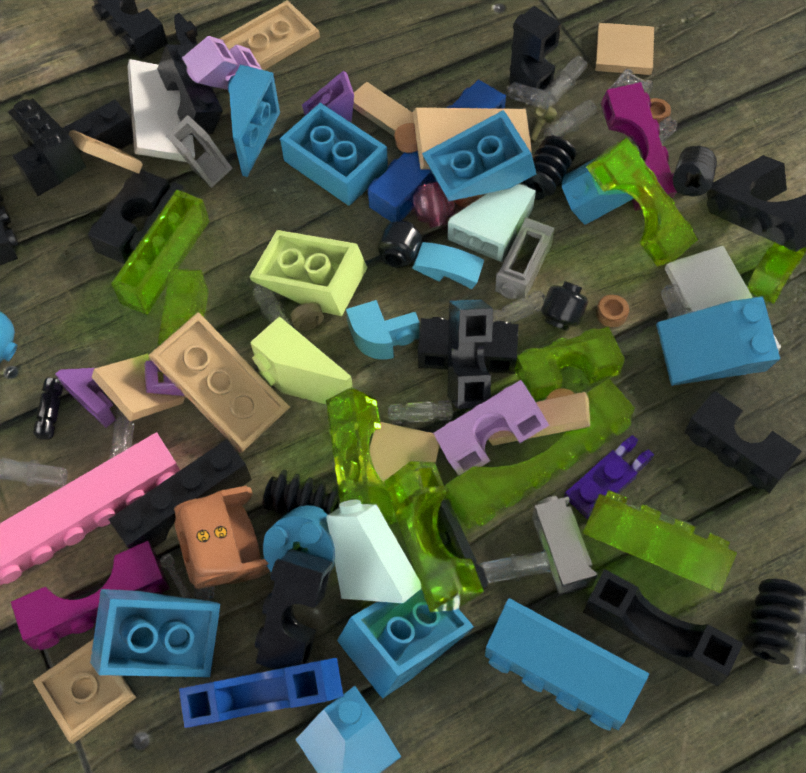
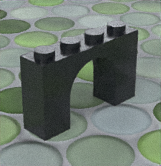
(744, 202)

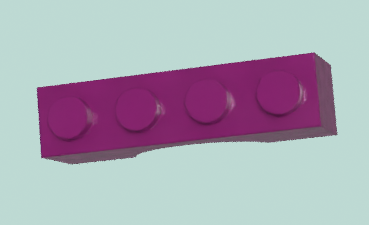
(629, 112)
(47, 618)

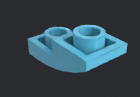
(442, 261)

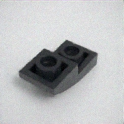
(185, 30)

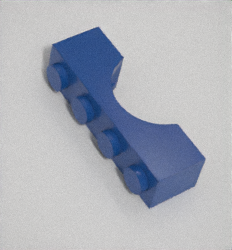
(261, 692)

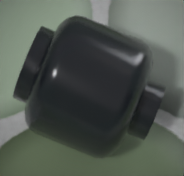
(399, 244)
(564, 306)

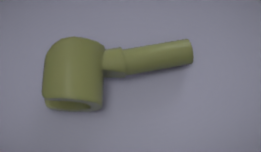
(543, 116)

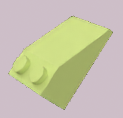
(311, 270)
(296, 365)

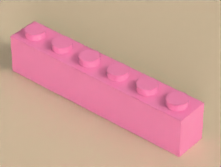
(81, 506)

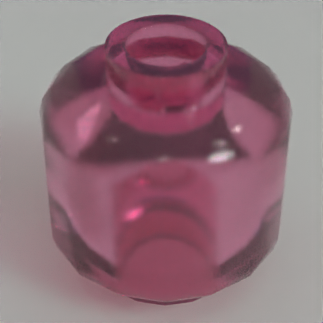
(432, 205)

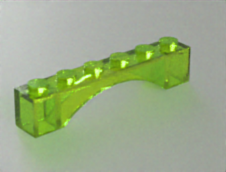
(485, 490)

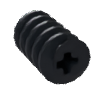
(551, 165)
(695, 171)
(290, 494)
(772, 620)

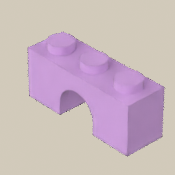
(214, 64)
(509, 410)

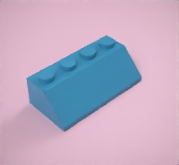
(564, 665)

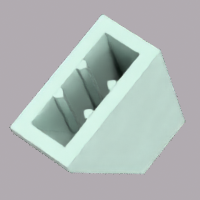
(492, 221)
(368, 556)

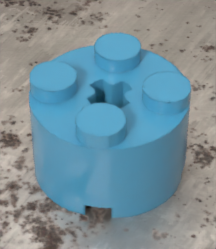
(297, 530)

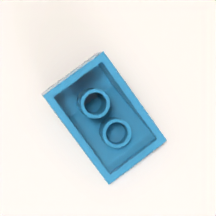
(252, 112)
(481, 159)
(718, 342)
(153, 635)
(400, 640)

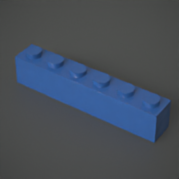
(394, 189)

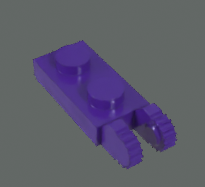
(609, 474)

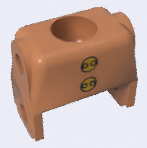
(219, 539)

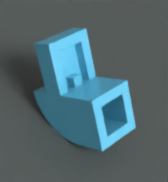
(376, 336)

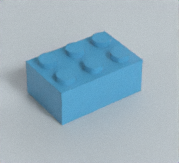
(334, 153)

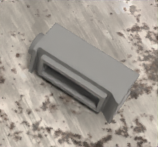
(211, 164)
(512, 283)
(564, 545)

